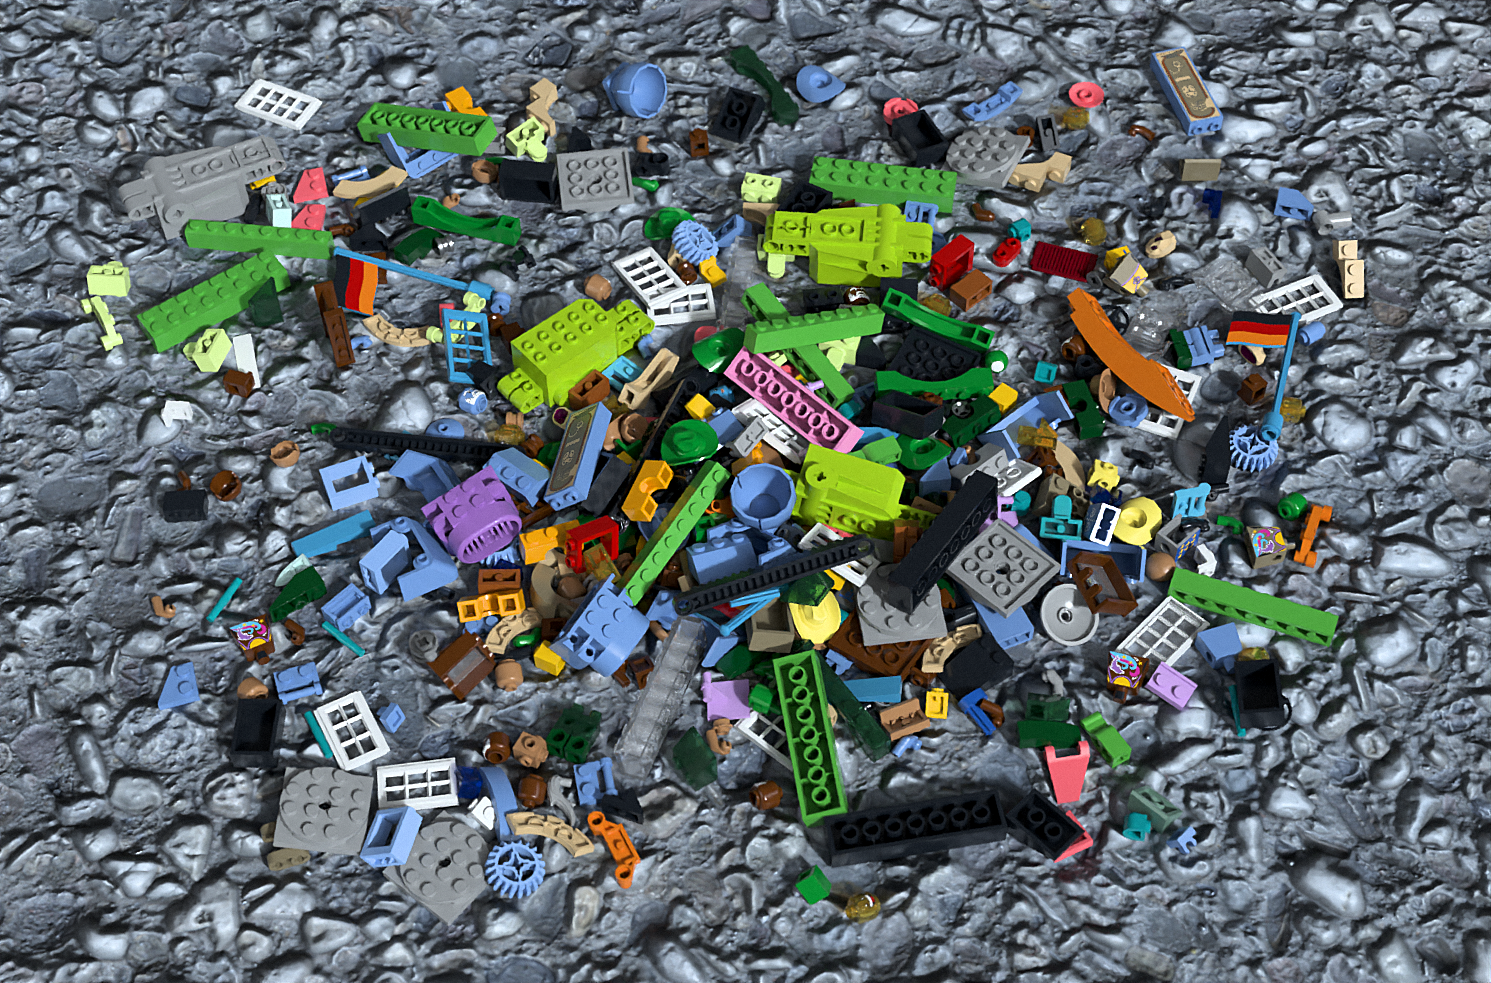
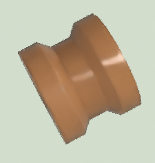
(517, 419)

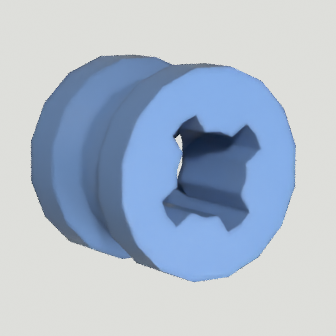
(501, 303)

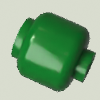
(1292, 506)

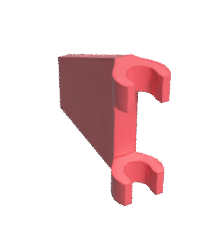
(1067, 772)

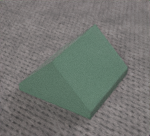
(1155, 806)

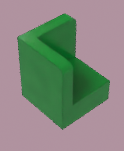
(632, 450)
(813, 885)

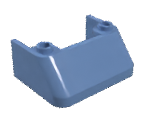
(419, 161)
(1026, 413)
(425, 474)
(765, 545)
(1128, 558)
(432, 568)
(717, 644)

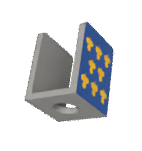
(1167, 531)

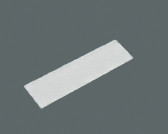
(245, 356)

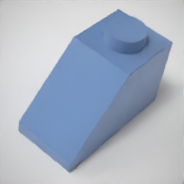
(1293, 205)
(733, 227)

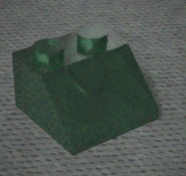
(695, 760)

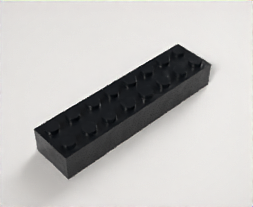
(942, 542)
(914, 828)

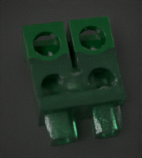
(574, 734)

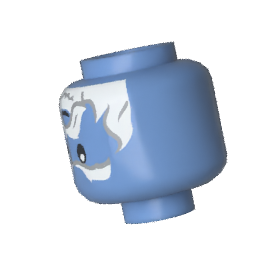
(472, 401)

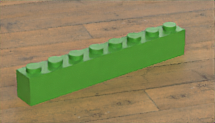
(259, 238)
(813, 328)
(807, 359)
(673, 530)
(1253, 606)

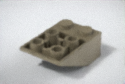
(1056, 485)

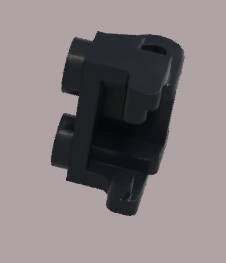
(511, 264)

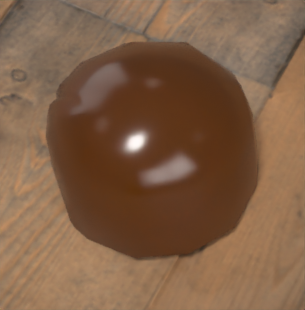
(226, 485)

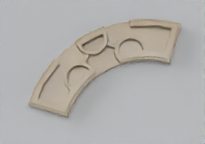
(371, 187)
(389, 334)
(1070, 464)
(687, 581)
(510, 627)
(943, 646)
(550, 827)

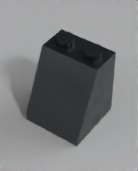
(906, 286)

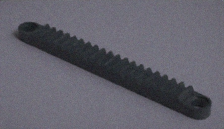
(674, 413)
(397, 443)
(773, 574)

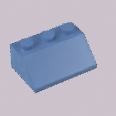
(725, 426)
(520, 475)
(720, 558)

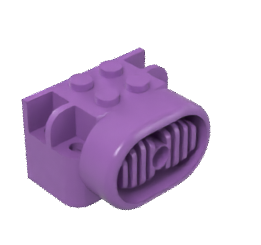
(474, 517)

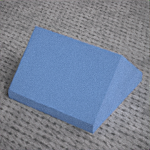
(936, 479)

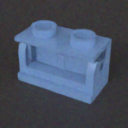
(346, 607)

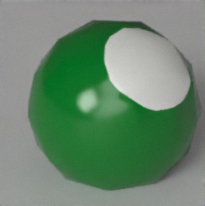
(997, 361)

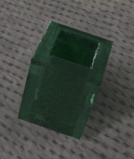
(1046, 707)

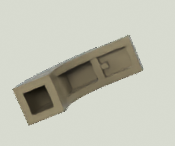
(543, 597)

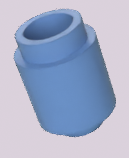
(1310, 333)

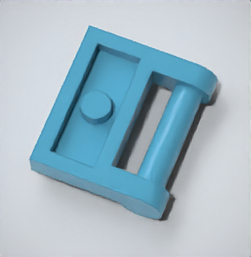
(624, 370)
(1184, 501)

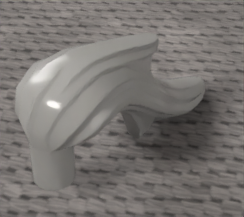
(556, 797)

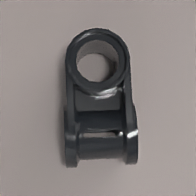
(654, 164)

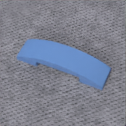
(993, 106)
(502, 801)

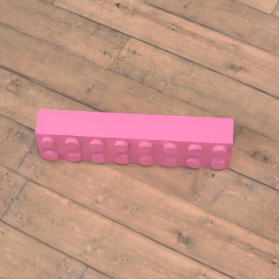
(793, 402)

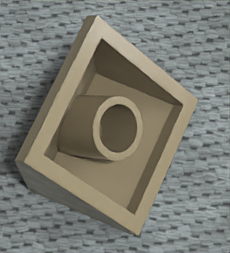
(1199, 169)

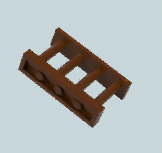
(334, 323)

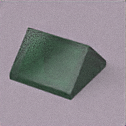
(266, 305)
(808, 590)

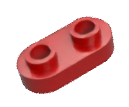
(1009, 249)

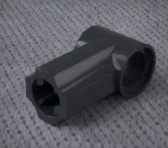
(1087, 368)
(959, 616)

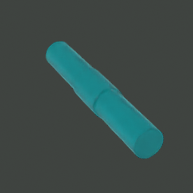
(224, 599)
(344, 639)
(1233, 694)
(318, 734)

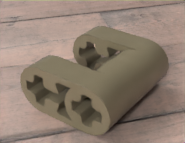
(285, 857)

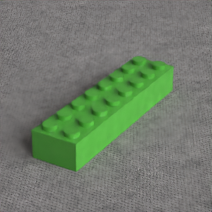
(429, 128)
(884, 183)
(210, 301)
(810, 737)

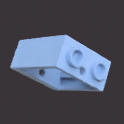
(352, 495)
(386, 562)
(397, 853)

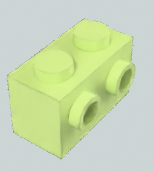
(761, 188)

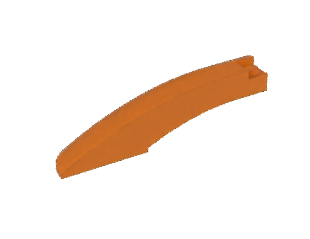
(1142, 375)

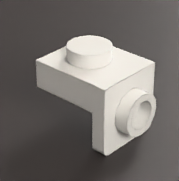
(176, 410)
(1205, 561)
(482, 812)

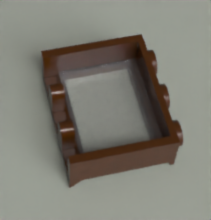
(1101, 584)
(464, 664)

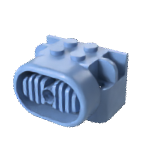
(601, 630)

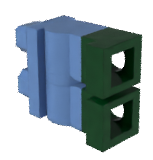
(1194, 346)

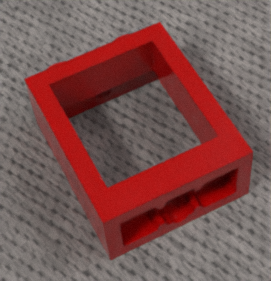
(951, 262)
(602, 527)

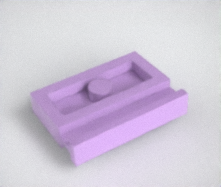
(1171, 686)

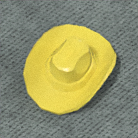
(1138, 521)
(817, 622)

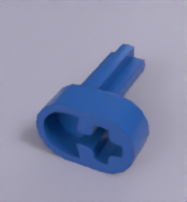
(970, 705)

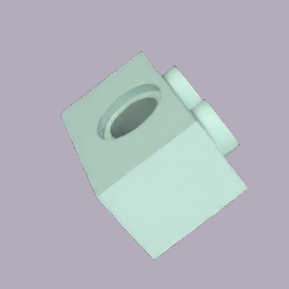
(278, 210)

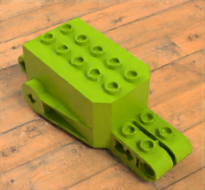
(850, 243)
(568, 348)
(851, 495)

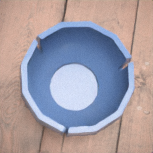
(636, 89)
(763, 497)

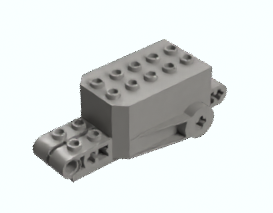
(200, 184)

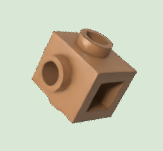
(530, 750)

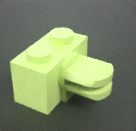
(528, 139)
(775, 262)
(109, 279)
(209, 350)
(841, 351)

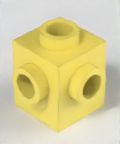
(1103, 474)

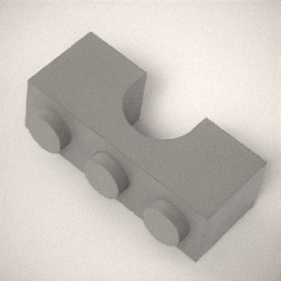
(990, 461)

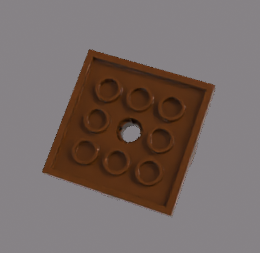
(880, 659)

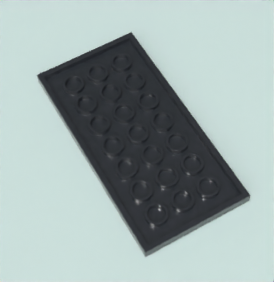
(929, 359)

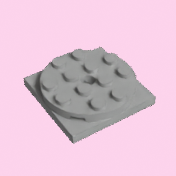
(985, 156)
(606, 167)
(1002, 549)
(886, 624)
(332, 830)
(450, 888)

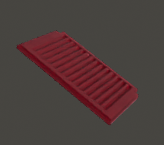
(1063, 261)

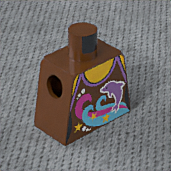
(254, 639)
(1125, 674)

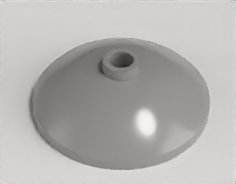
(1079, 621)

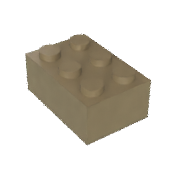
(771, 628)

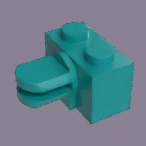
(1060, 523)

